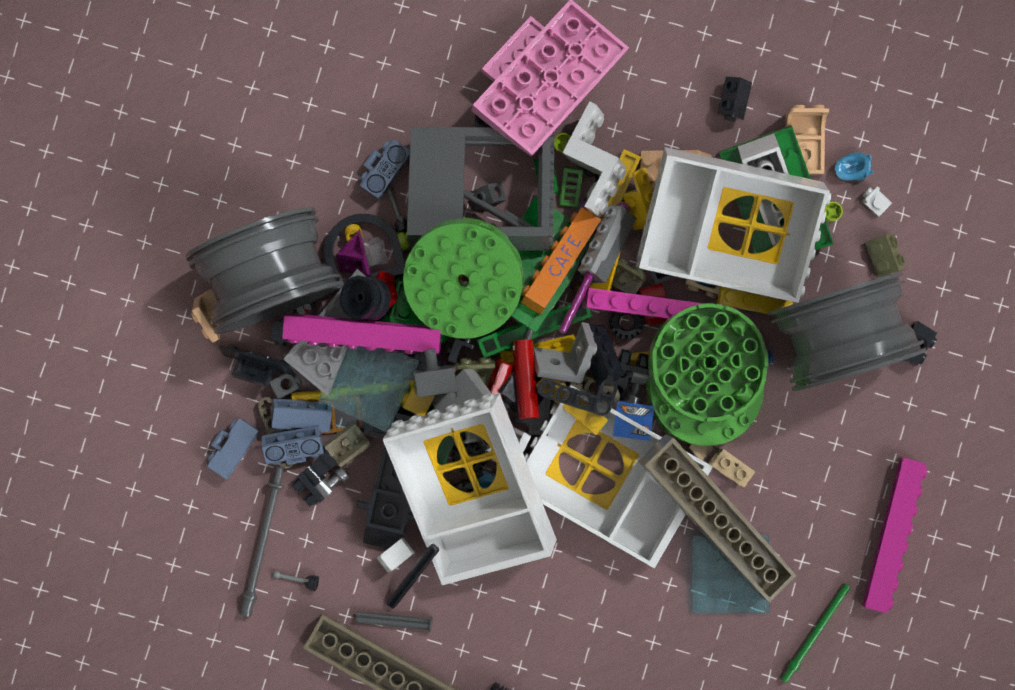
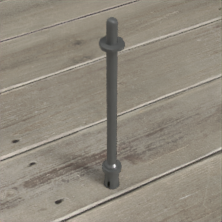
(250, 595)

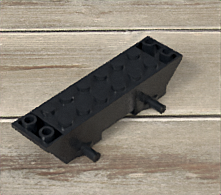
(388, 508)

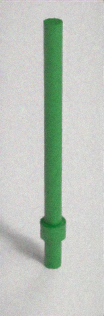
(794, 664)

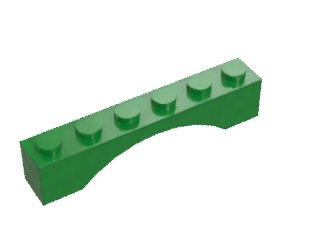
(503, 339)

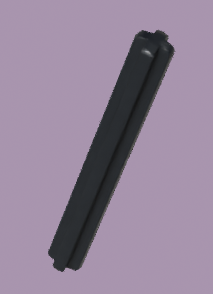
(412, 576)

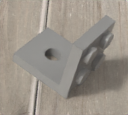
(567, 365)

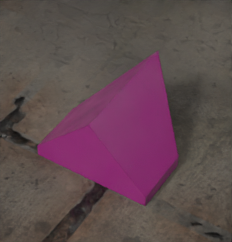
(353, 256)

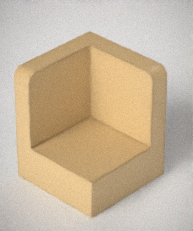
(700, 451)

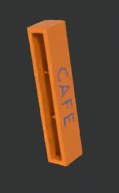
(561, 260)

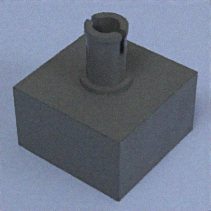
(433, 378)

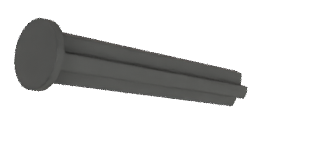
(394, 620)

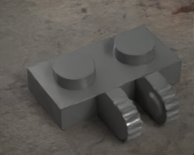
(535, 424)

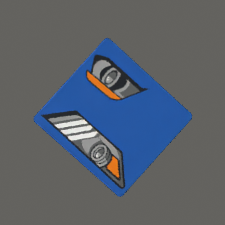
(638, 413)

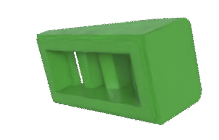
(570, 203)

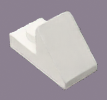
(395, 555)

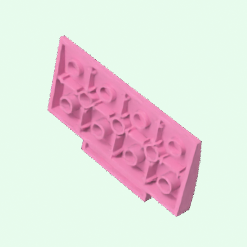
(545, 75)

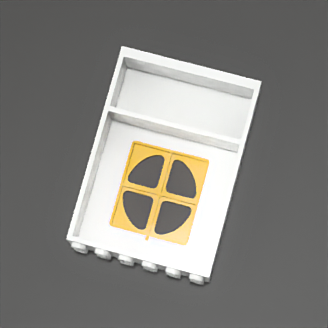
(685, 216)
(632, 514)
(476, 528)

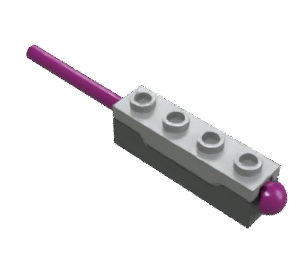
(602, 253)

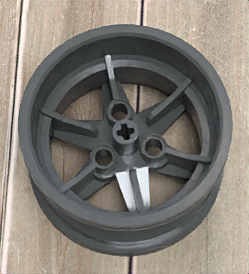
(264, 269)
(847, 332)

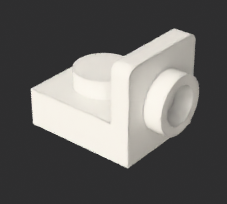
(875, 201)

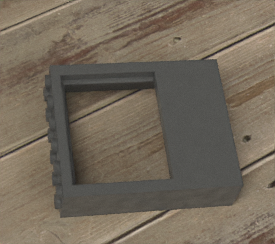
(438, 182)

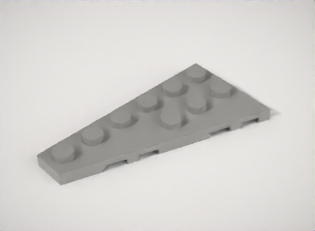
(321, 362)

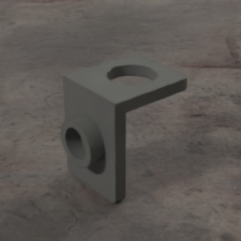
(487, 194)

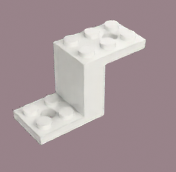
(594, 159)

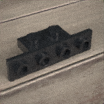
(253, 367)

